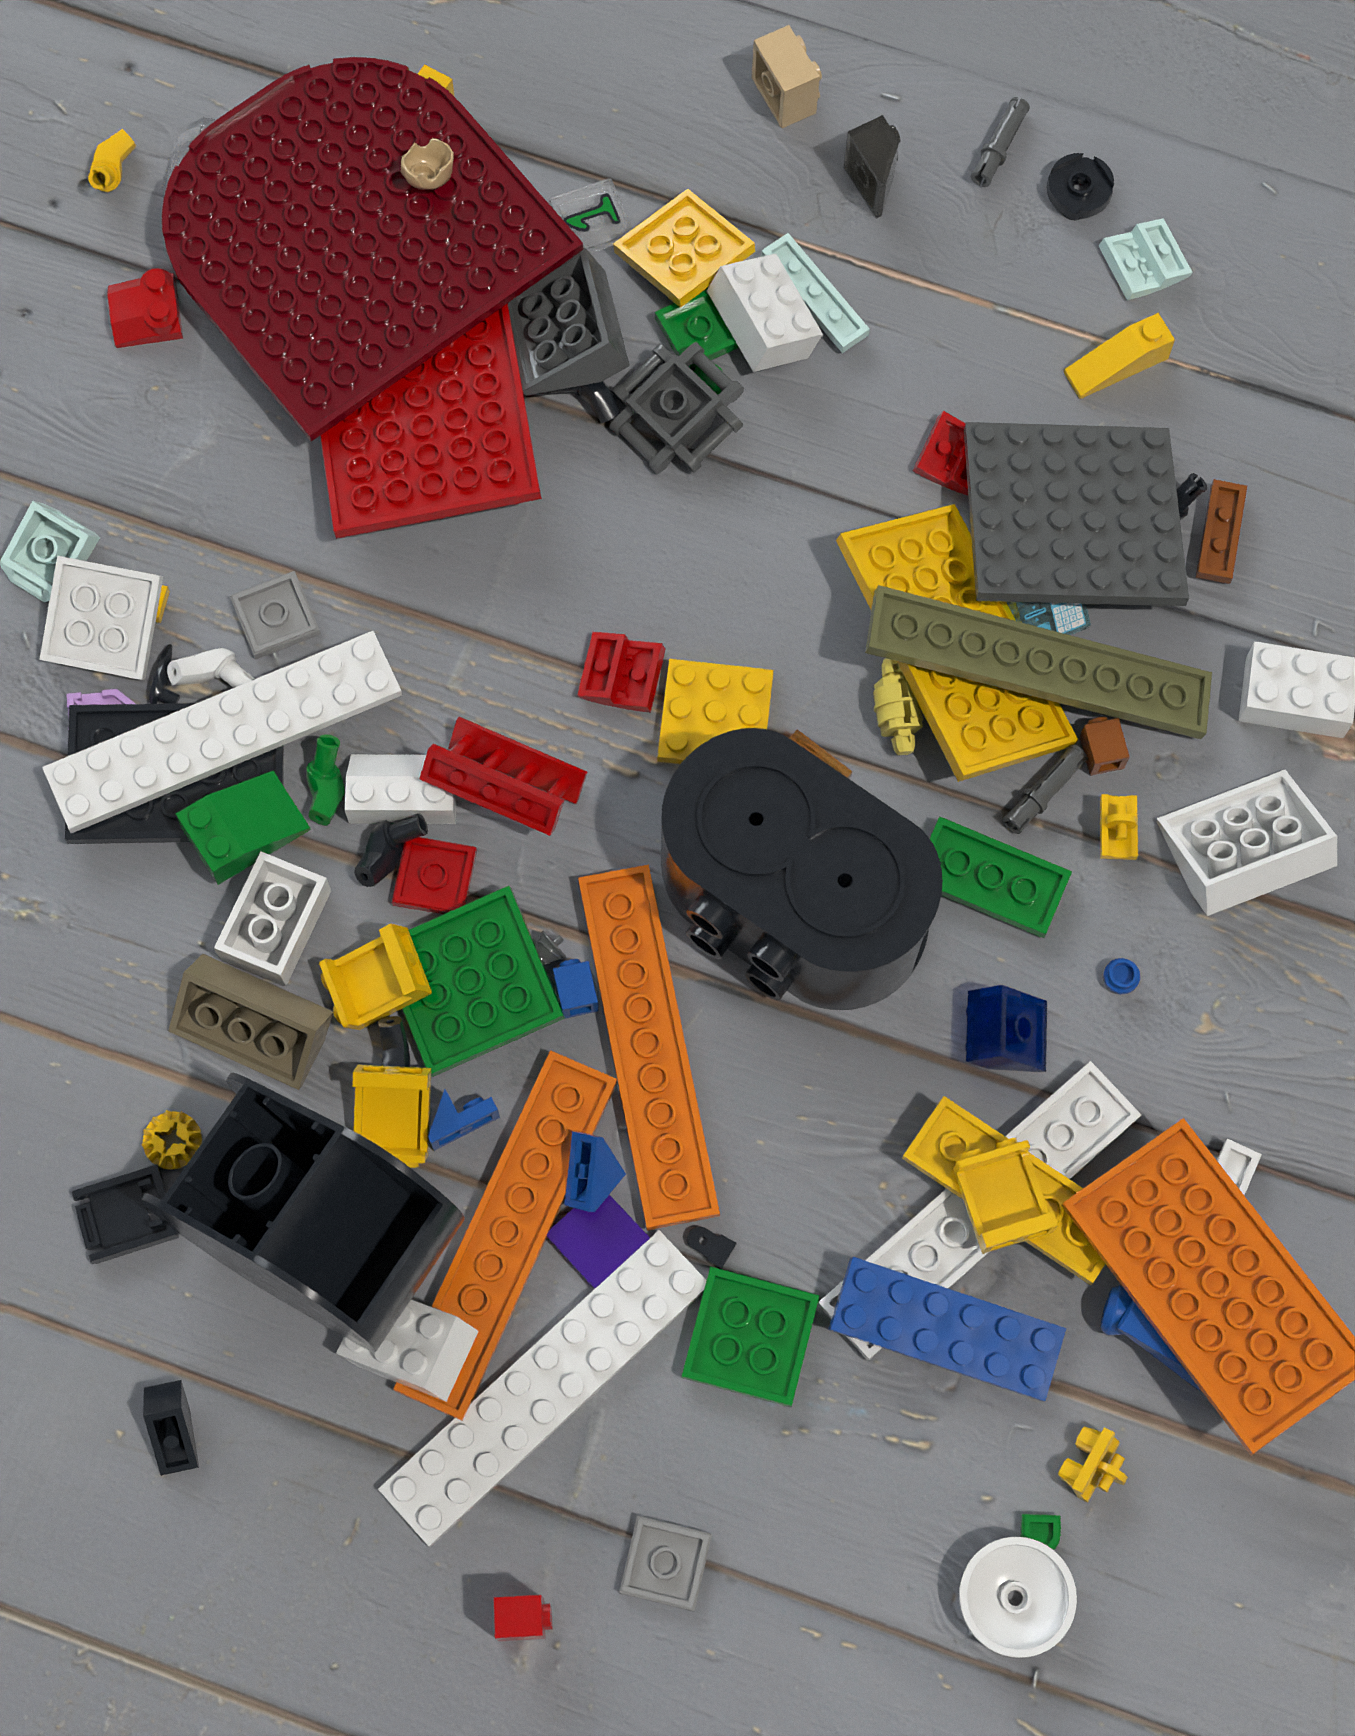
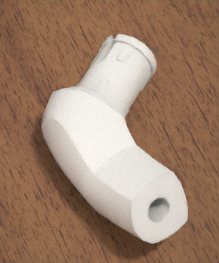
(206, 667)

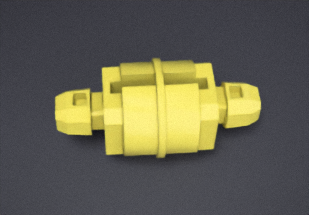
(897, 708)

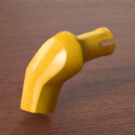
(108, 159)

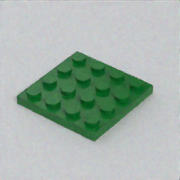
(482, 983)

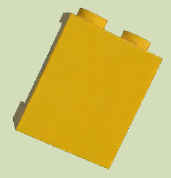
(375, 979)
(394, 1109)
(1003, 1195)

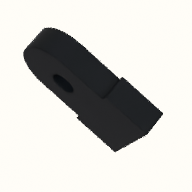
(717, 1247)

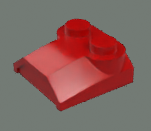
(145, 309)

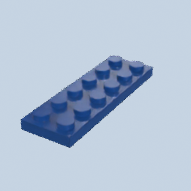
(947, 1329)

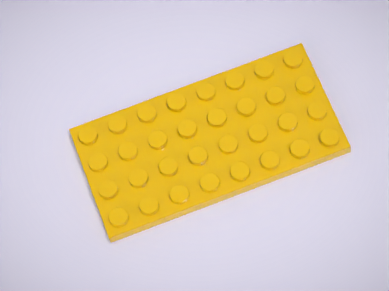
(973, 721)

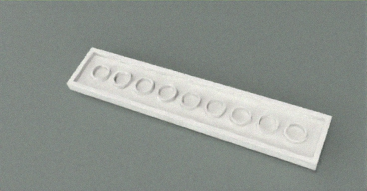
(221, 731)
(1061, 1132)
(543, 1388)

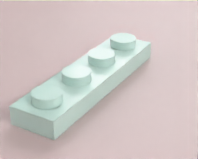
(820, 296)

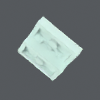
(1145, 259)

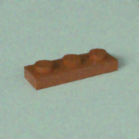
(1221, 531)

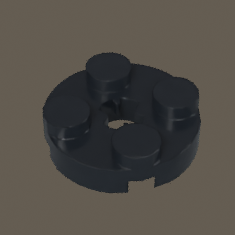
(1074, 202)

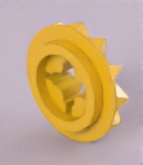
(178, 1154)

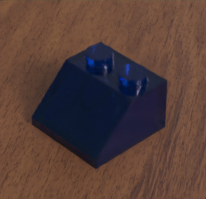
(1006, 1029)

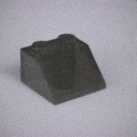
(872, 161)

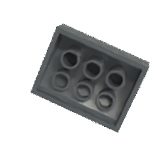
(567, 328)

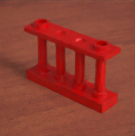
(498, 791)

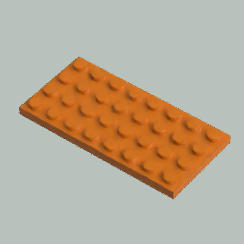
(1216, 1285)

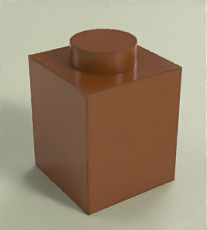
(1104, 745)

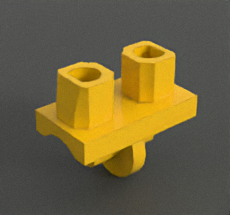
(1118, 827)
(1085, 1477)

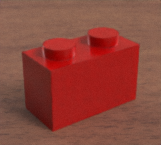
(521, 1618)

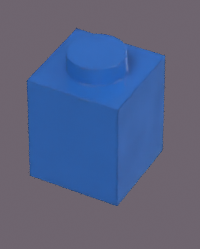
(575, 988)

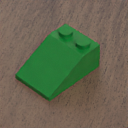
(240, 822)

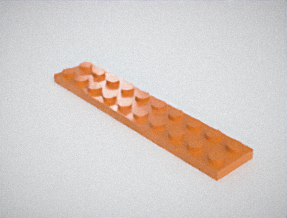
(648, 1048)
(516, 1216)

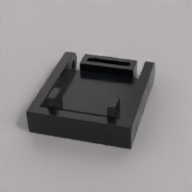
(118, 1217)

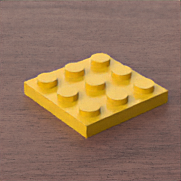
(683, 247)
(710, 701)

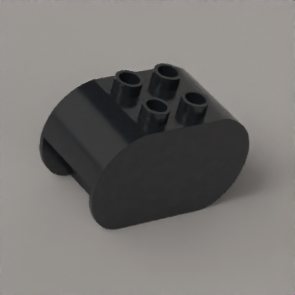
(796, 871)
(310, 1213)

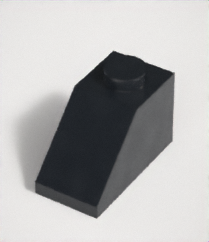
(170, 1427)

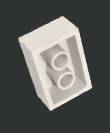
(764, 312)
(1298, 690)
(273, 918)
(420, 1350)

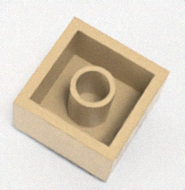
(786, 76)

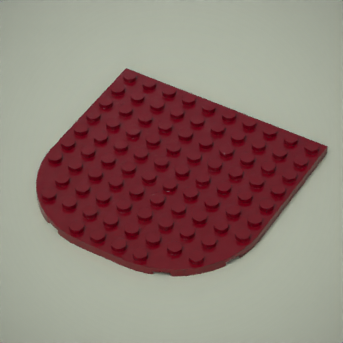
(323, 252)

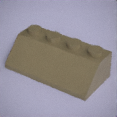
(249, 1020)

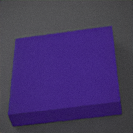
(597, 1240)

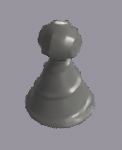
(549, 949)

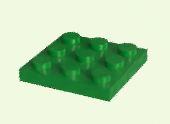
(750, 1337)

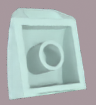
(38, 542)

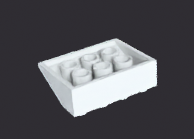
(1248, 842)

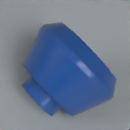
(1115, 1308)

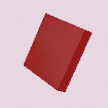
(434, 875)

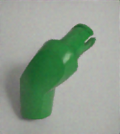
(325, 781)

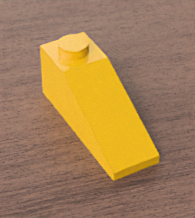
(1121, 356)

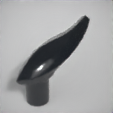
(158, 691)

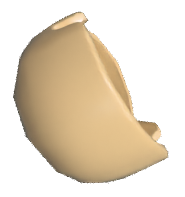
(428, 165)

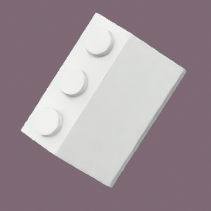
(391, 791)

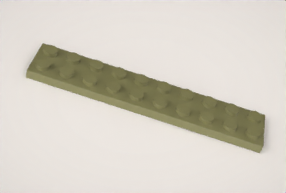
(1039, 662)

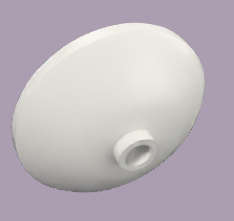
(1044, 1589)

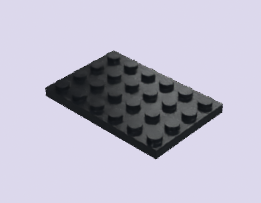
(157, 818)

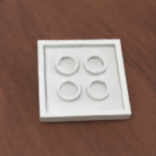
(101, 617)

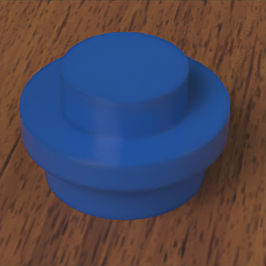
(1121, 976)

